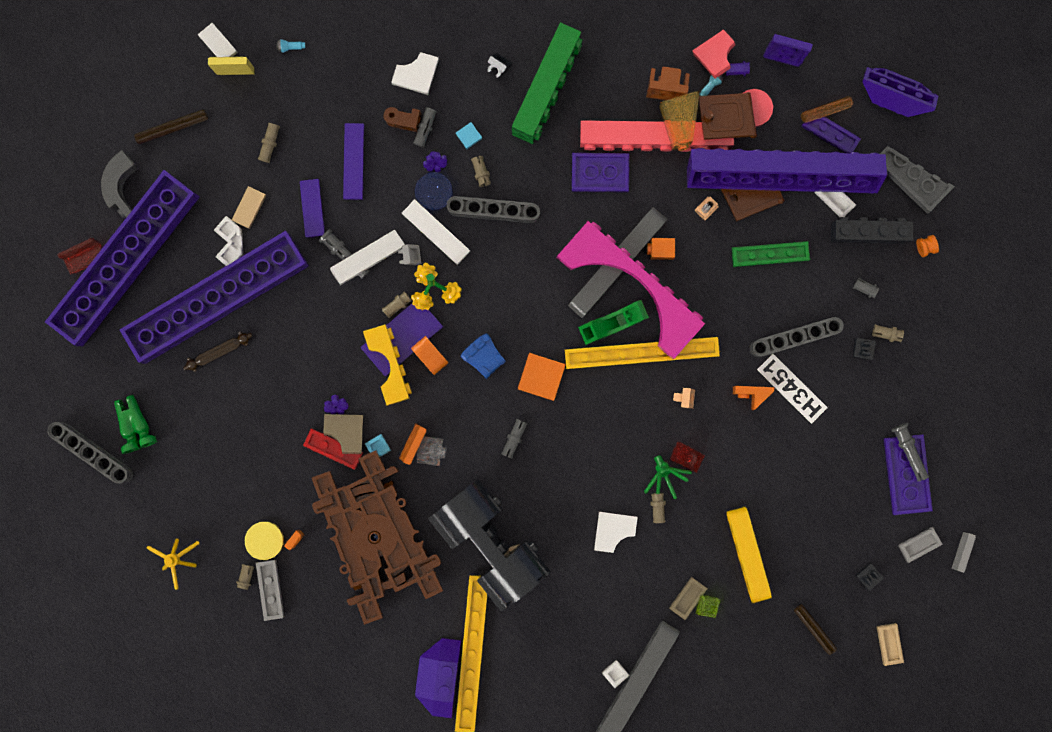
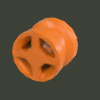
(927, 246)

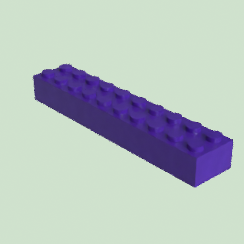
(786, 170)
(122, 259)
(214, 298)

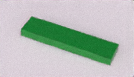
(770, 254)

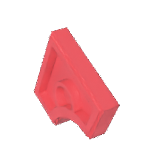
(714, 53)

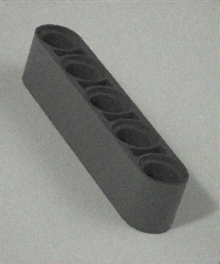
(485, 204)
(805, 337)
(82, 447)

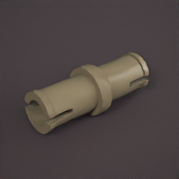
(269, 142)

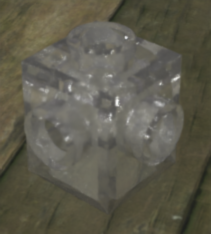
(431, 451)

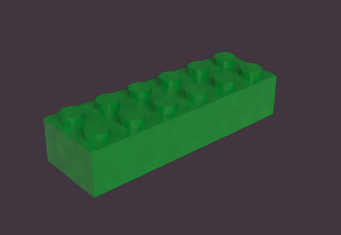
(546, 83)

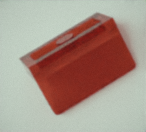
(80, 255)

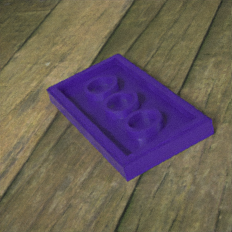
(407, 329)
(905, 492)

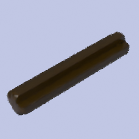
(815, 629)

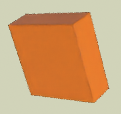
(294, 540)

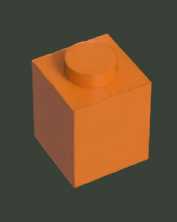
(661, 249)

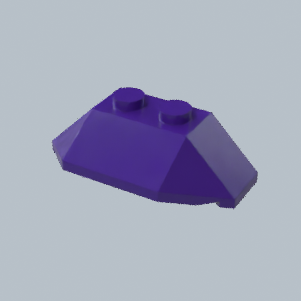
(898, 92)
(438, 677)

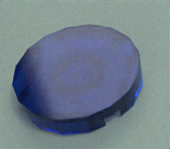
(433, 191)

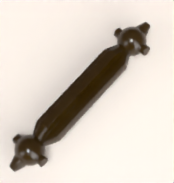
(217, 351)

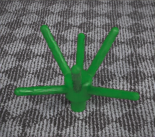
(664, 470)

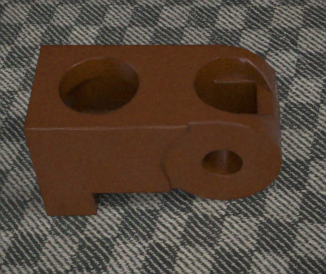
(403, 120)

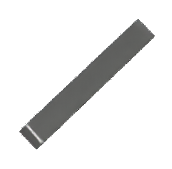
(606, 274)
(639, 679)

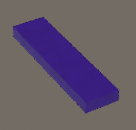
(353, 161)

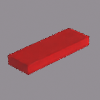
(330, 448)

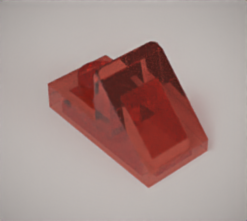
(687, 457)

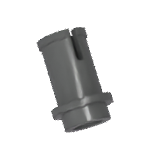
(866, 288)

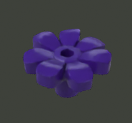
(435, 161)
(336, 405)

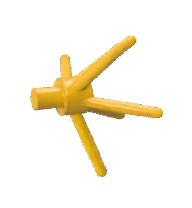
(173, 559)

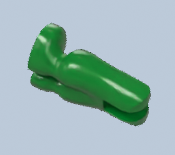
(133, 422)

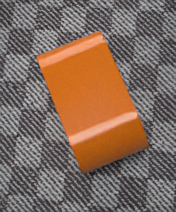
(429, 355)

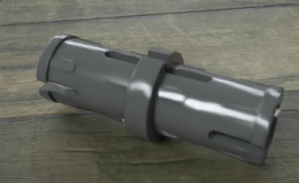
(424, 127)
(514, 438)

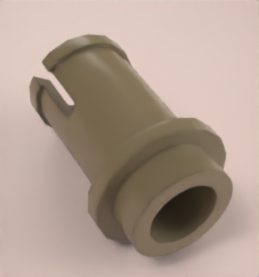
(245, 577)

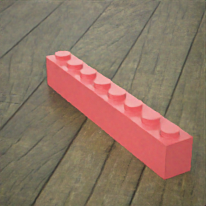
(640, 135)

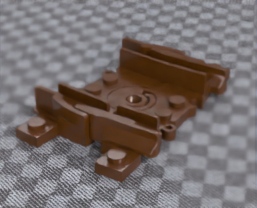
(381, 516)

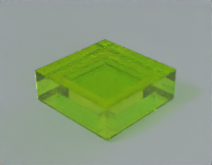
(708, 606)

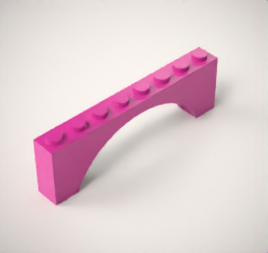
(677, 322)

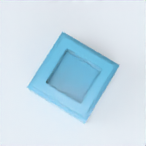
(468, 135)
(379, 444)

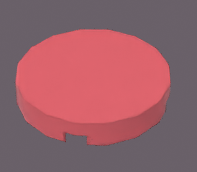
(761, 105)

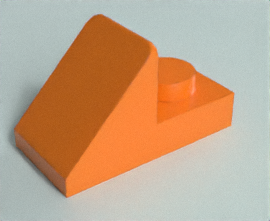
(758, 394)

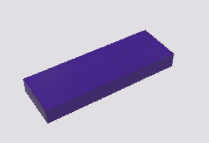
(833, 134)
(312, 208)

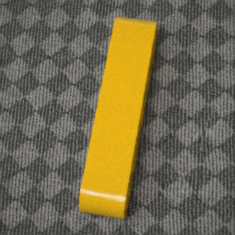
(749, 554)

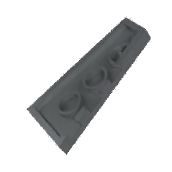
(917, 183)

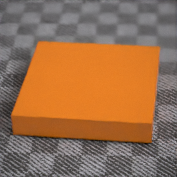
(541, 376)
(412, 444)

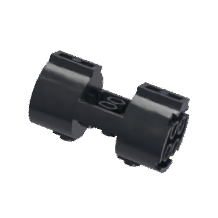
(513, 571)

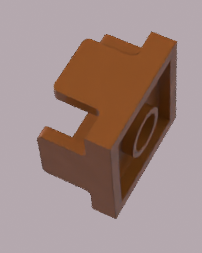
(668, 84)

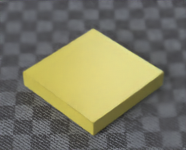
(230, 65)

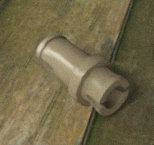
(482, 174)
(398, 303)
(888, 333)
(658, 507)

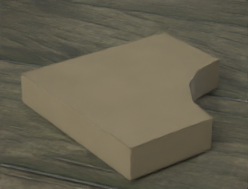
(346, 430)

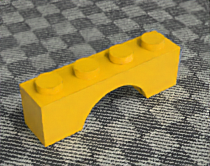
(380, 340)

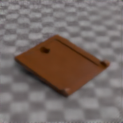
(730, 114)
(751, 201)

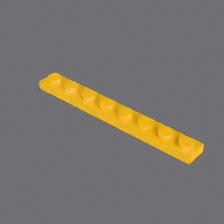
(637, 353)
(471, 657)

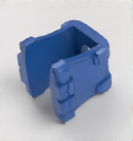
(483, 355)

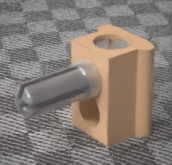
(704, 210)

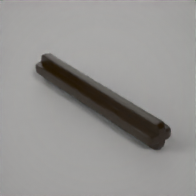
(171, 126)

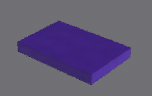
(787, 50)
(600, 172)

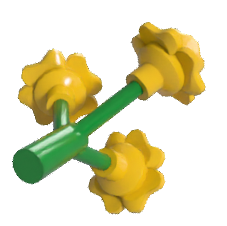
(426, 275)

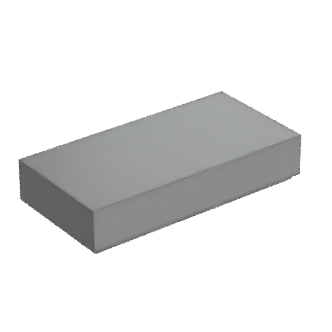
(920, 544)
(963, 552)

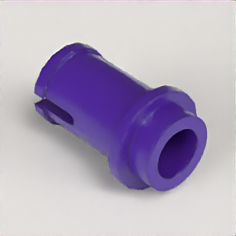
(738, 69)

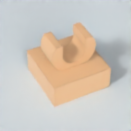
(686, 398)

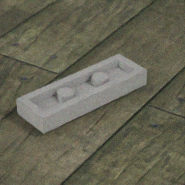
(270, 590)

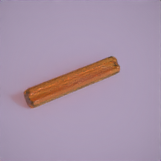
(826, 109)

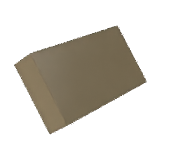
(688, 598)

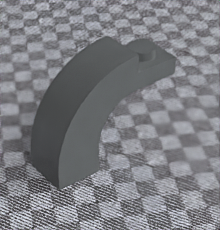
(113, 180)

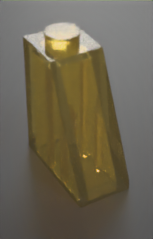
(680, 119)

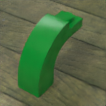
(613, 323)

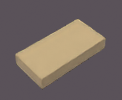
(249, 207)
(890, 644)

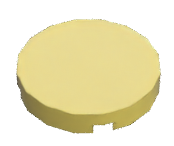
(264, 540)

